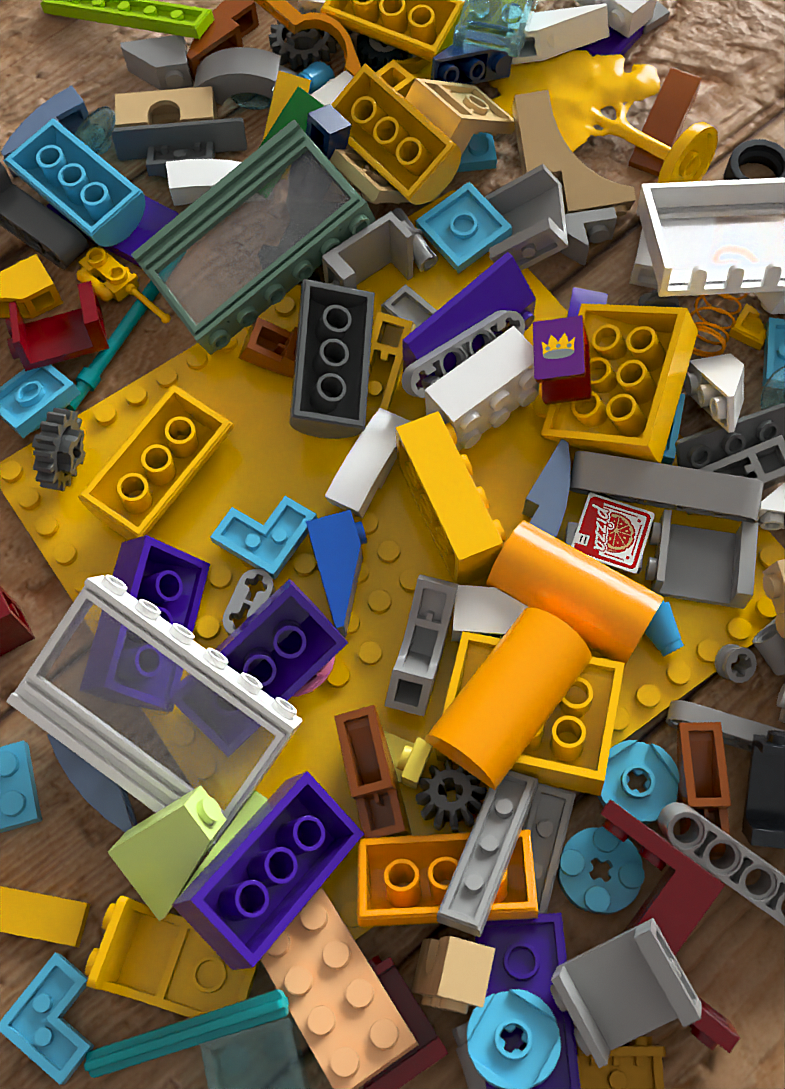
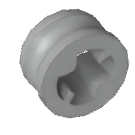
(743, 670)

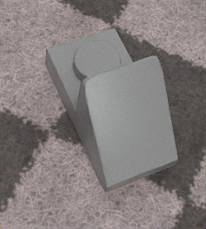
(588, 227)

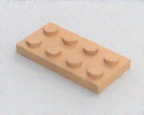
(336, 997)

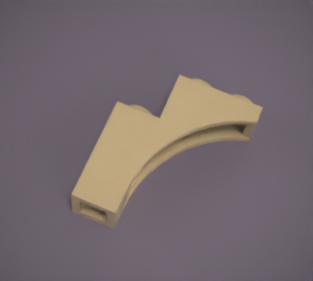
(542, 143)

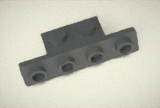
(178, 141)
(716, 443)

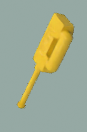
(117, 279)

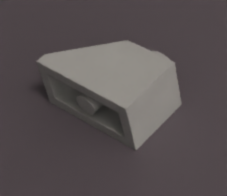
(159, 61)

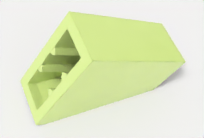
(168, 848)

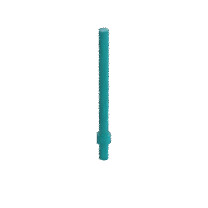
(90, 377)

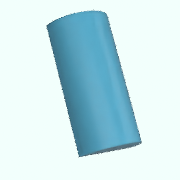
(79, 184)

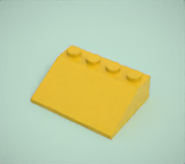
(635, 378)
(577, 736)

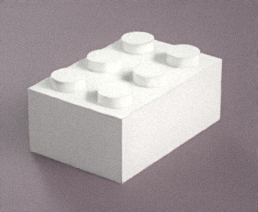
(485, 388)

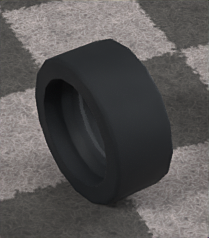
(756, 151)

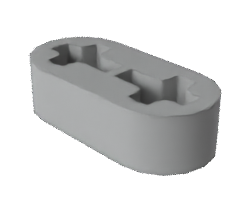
(241, 597)

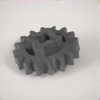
(303, 46)
(58, 449)

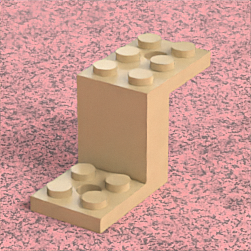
(453, 108)

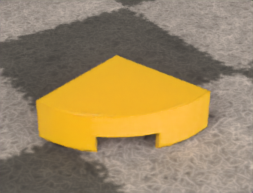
(749, 328)

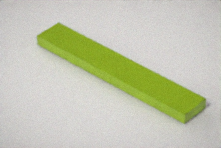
(137, 14)

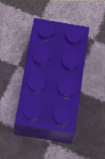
(268, 871)

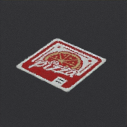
(613, 532)

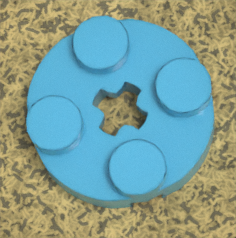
(640, 759)
(596, 895)
(540, 1033)

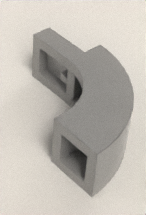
(239, 71)
(422, 645)

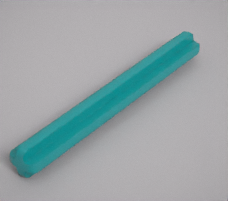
(187, 1033)

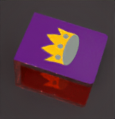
(562, 359)

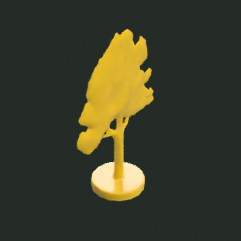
(586, 85)

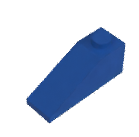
(339, 558)

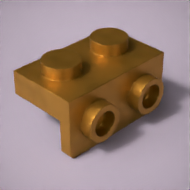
(628, 1067)

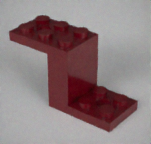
(675, 906)

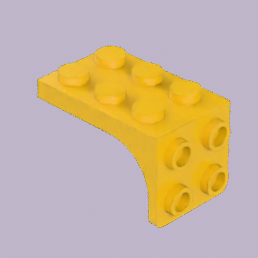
(163, 963)

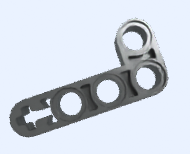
(38, 225)

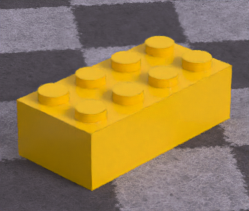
(448, 498)

